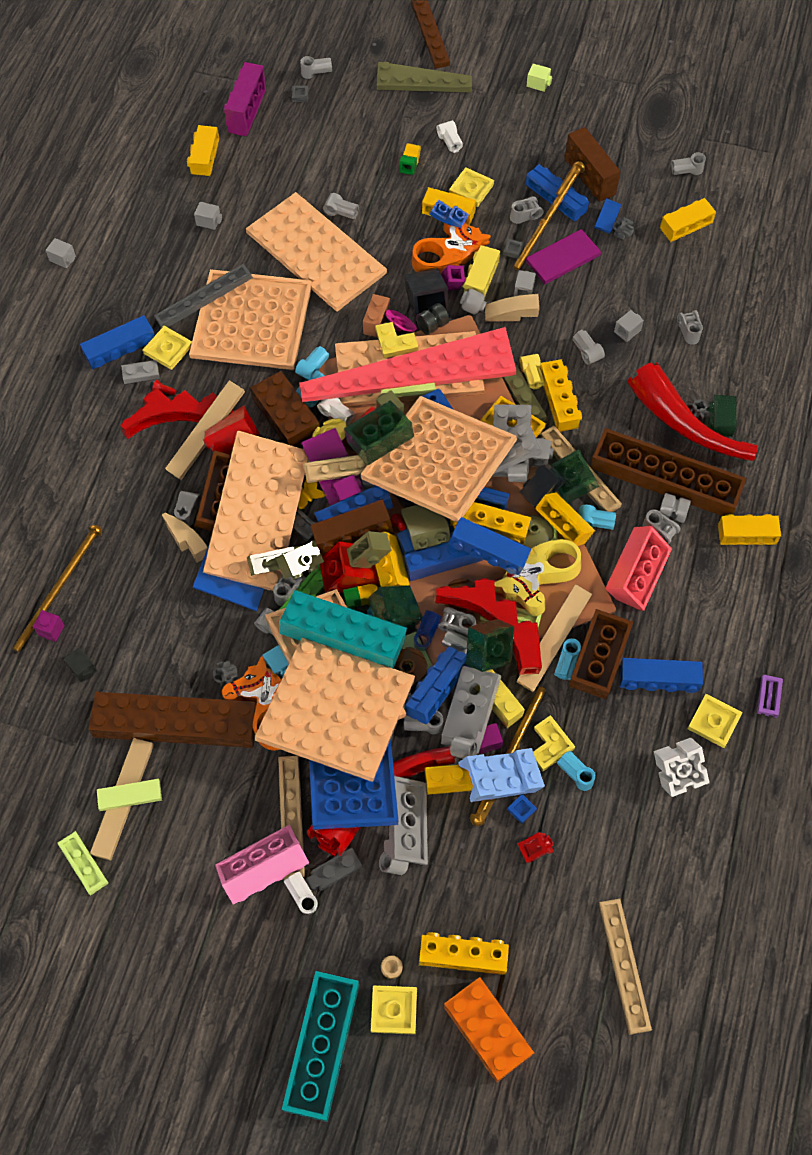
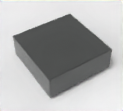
(299, 93)
(513, 248)

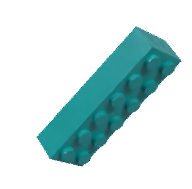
(342, 629)
(321, 1046)

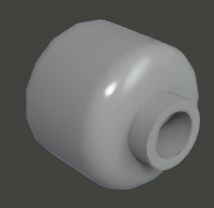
(472, 301)

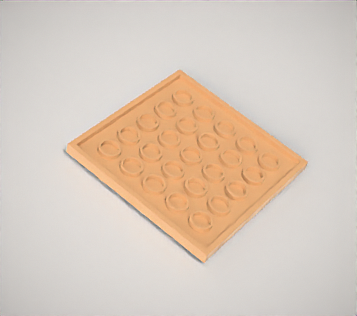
(253, 323)
(444, 460)
(335, 709)

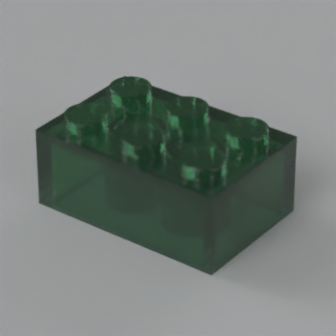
(379, 432)

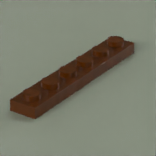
(430, 33)

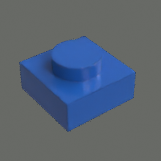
(521, 808)

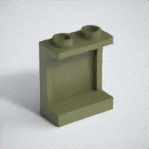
(425, 527)

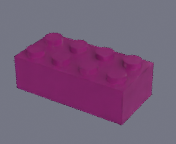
(245, 99)

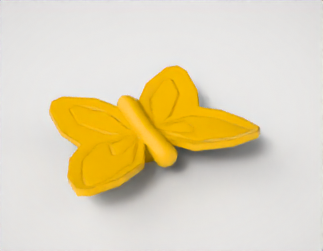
(310, 491)

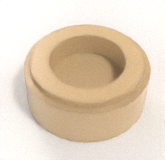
(391, 967)

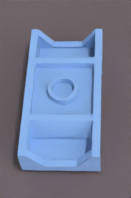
(503, 774)

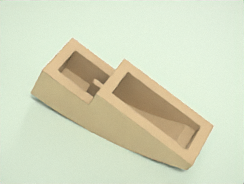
(513, 308)
(185, 537)

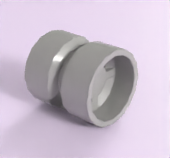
(675, 507)

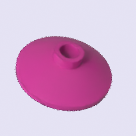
(400, 321)

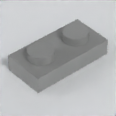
(140, 371)

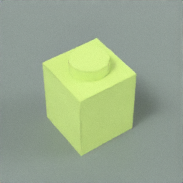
(539, 77)

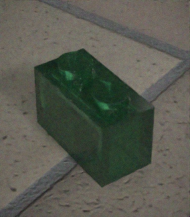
(723, 415)

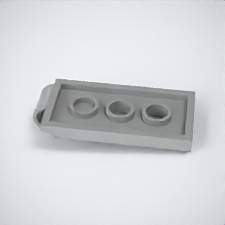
(522, 415)
(528, 448)
(463, 730)
(406, 842)

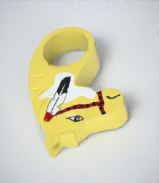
(537, 571)

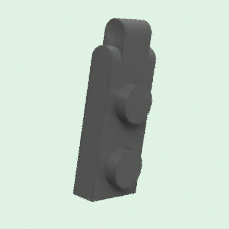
(333, 870)

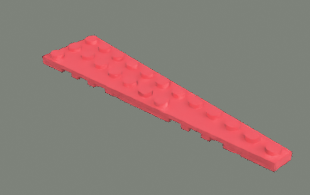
(458, 361)

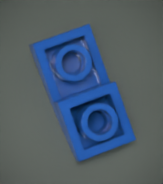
(444, 213)
(607, 216)

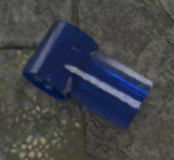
(427, 629)

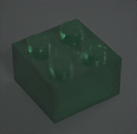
(577, 476)
(396, 606)
(489, 645)

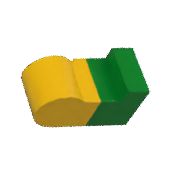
(410, 158)
(358, 595)

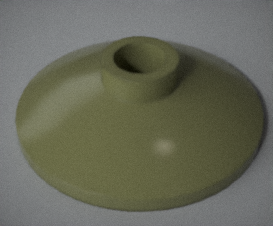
(543, 534)

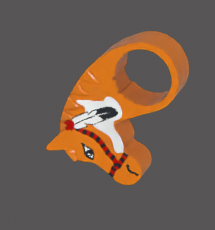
(454, 250)
(257, 686)

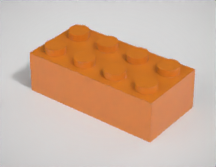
(488, 1029)

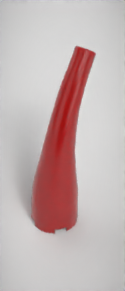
(664, 401)
(338, 839)

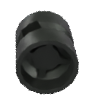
(432, 318)

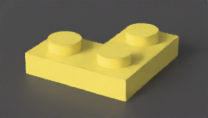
(392, 344)
(555, 743)

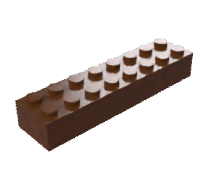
(667, 472)
(173, 719)

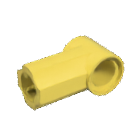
(531, 367)

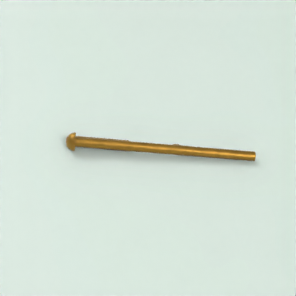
(578, 167)
(95, 530)
(479, 818)

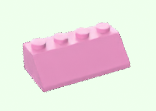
(261, 864)

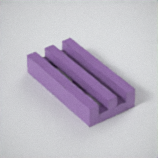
(775, 713)

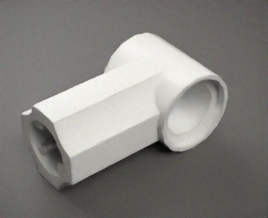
(448, 132)
(335, 409)
(300, 890)

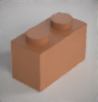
(375, 314)

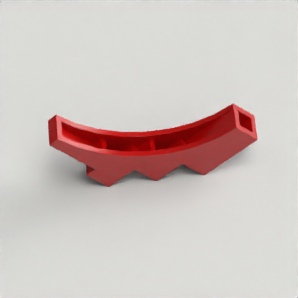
(161, 409)
(482, 600)

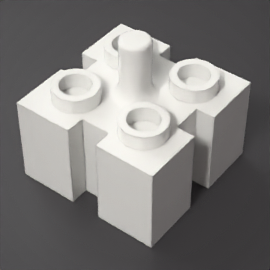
(681, 767)

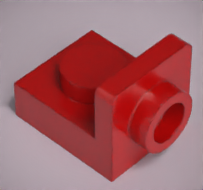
(536, 846)

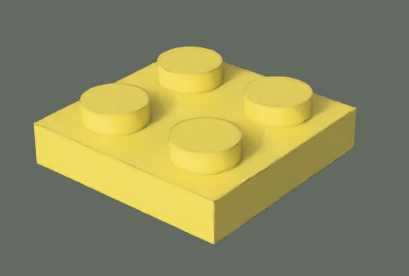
(472, 185)
(167, 347)
(715, 720)
(394, 1010)

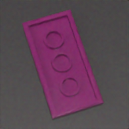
(563, 256)
(326, 447)

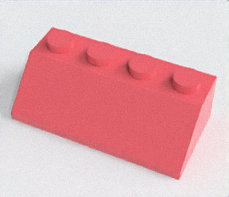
(639, 567)

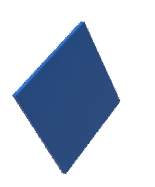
(229, 590)

